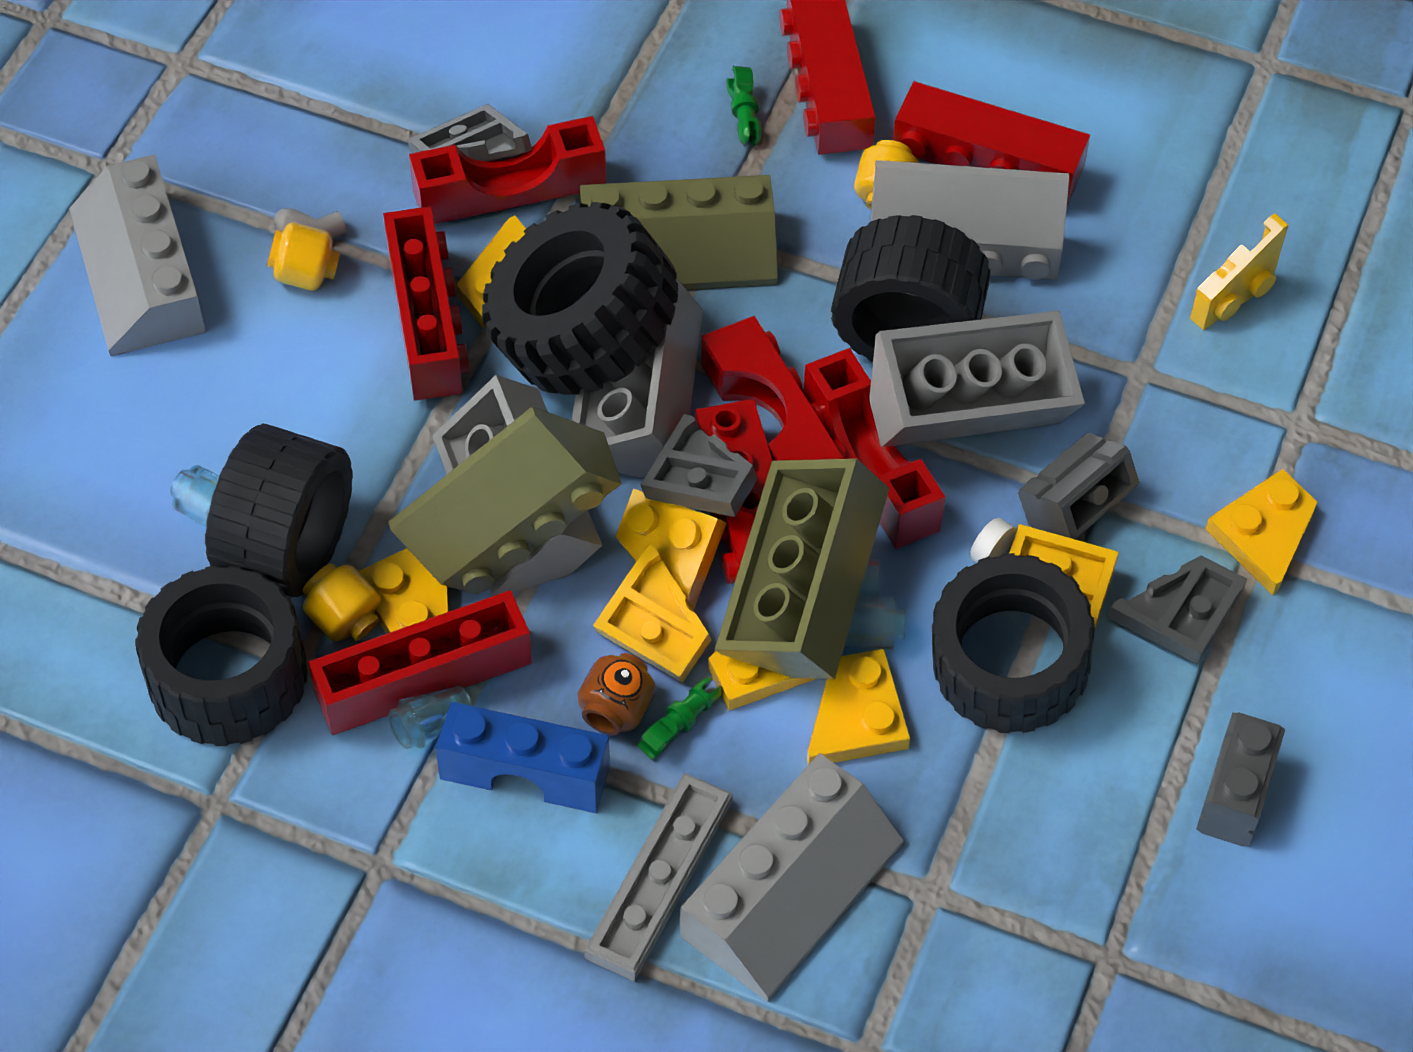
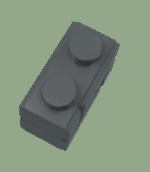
(1079, 486)
(1240, 779)

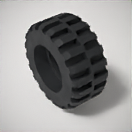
(606, 331)

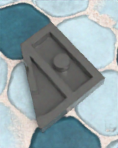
(478, 134)
(699, 472)
(1183, 608)

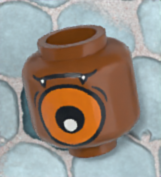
(616, 693)

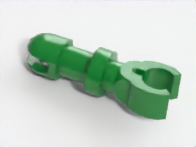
(744, 104)
(680, 717)

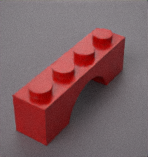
(555, 168)
(747, 365)
(843, 394)

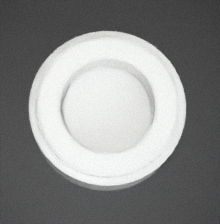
(993, 540)

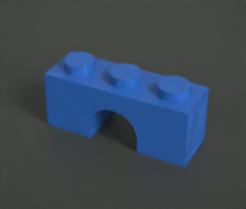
(560, 759)

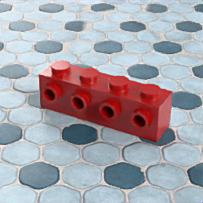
(829, 75)
(972, 133)
(423, 303)
(742, 431)
(420, 659)

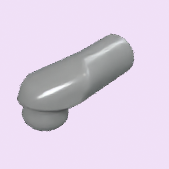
(331, 223)

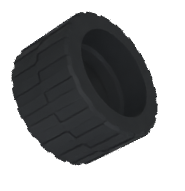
(903, 258)
(279, 506)
(1021, 586)
(210, 604)

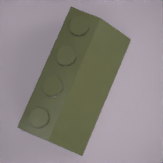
(709, 228)
(507, 500)
(803, 567)

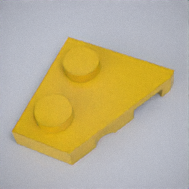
(679, 534)
(405, 591)
(859, 711)

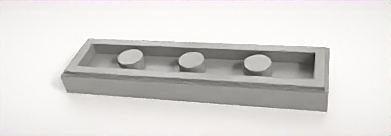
(658, 877)

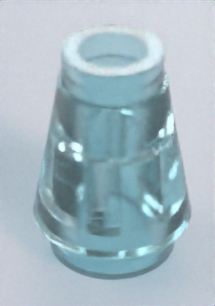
(421, 717)

